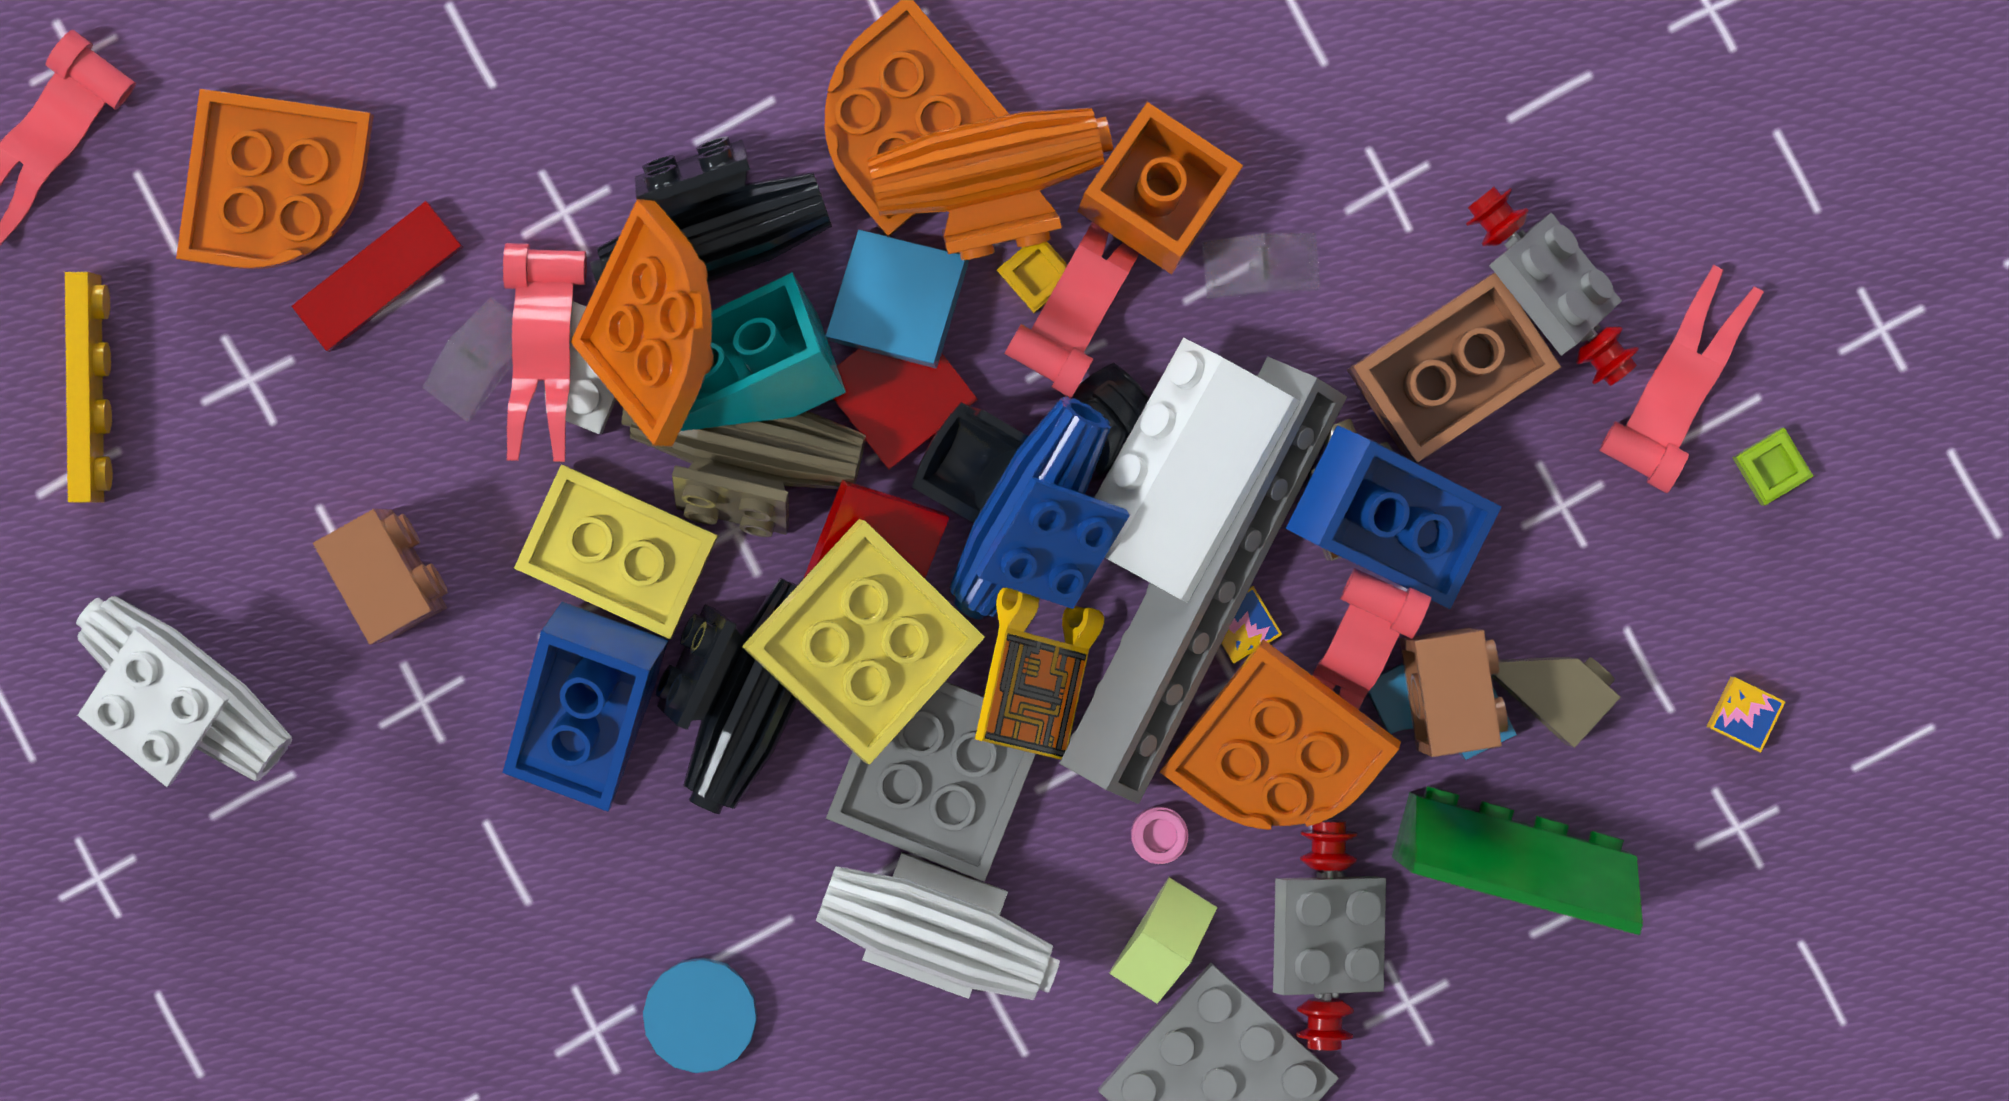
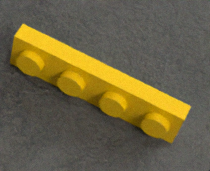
(86, 364)

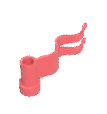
(541, 336)

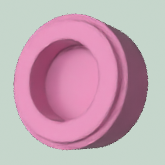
(1159, 835)

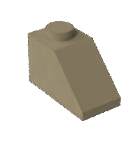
(1560, 693)

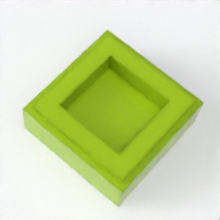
(1772, 466)

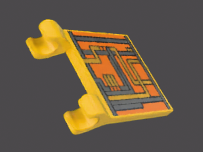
(1034, 678)

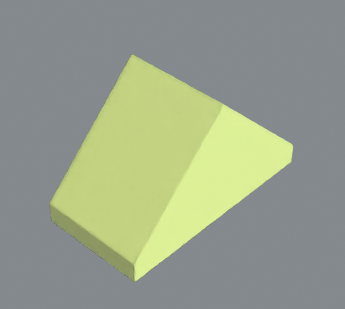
(1164, 941)

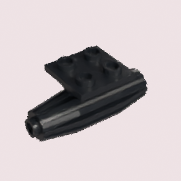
(722, 216)
(733, 697)

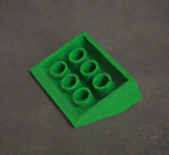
(1520, 860)

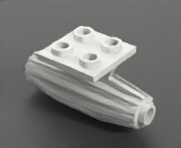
(171, 698)
(938, 929)

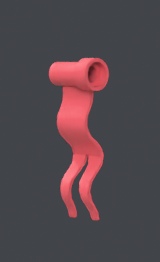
(58, 120)
(1073, 313)
(1677, 390)
(1368, 634)

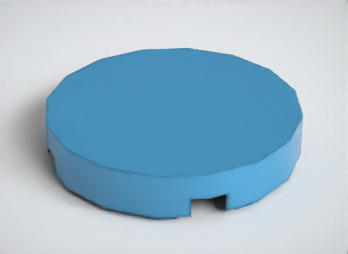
(700, 1015)

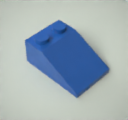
(1393, 517)
(583, 705)

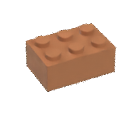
(1453, 368)

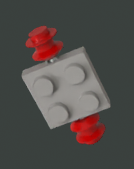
(1555, 284)
(1328, 935)

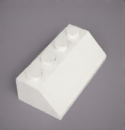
(1191, 466)

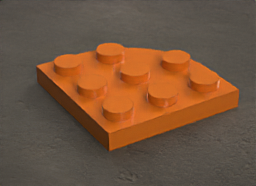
(892, 89)
(269, 179)
(650, 324)
(1279, 747)

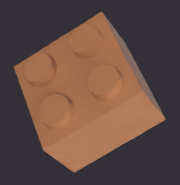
(382, 574)
(1453, 691)

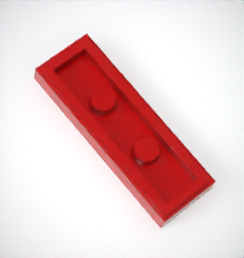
(377, 276)

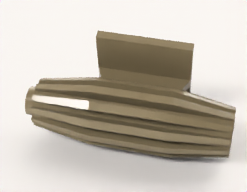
(743, 467)

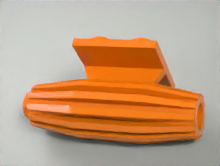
(991, 175)

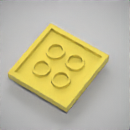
(863, 641)

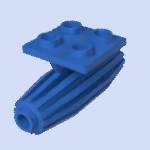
(1037, 523)

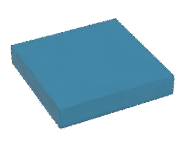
(897, 299)

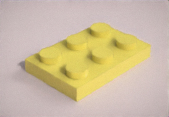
(616, 551)

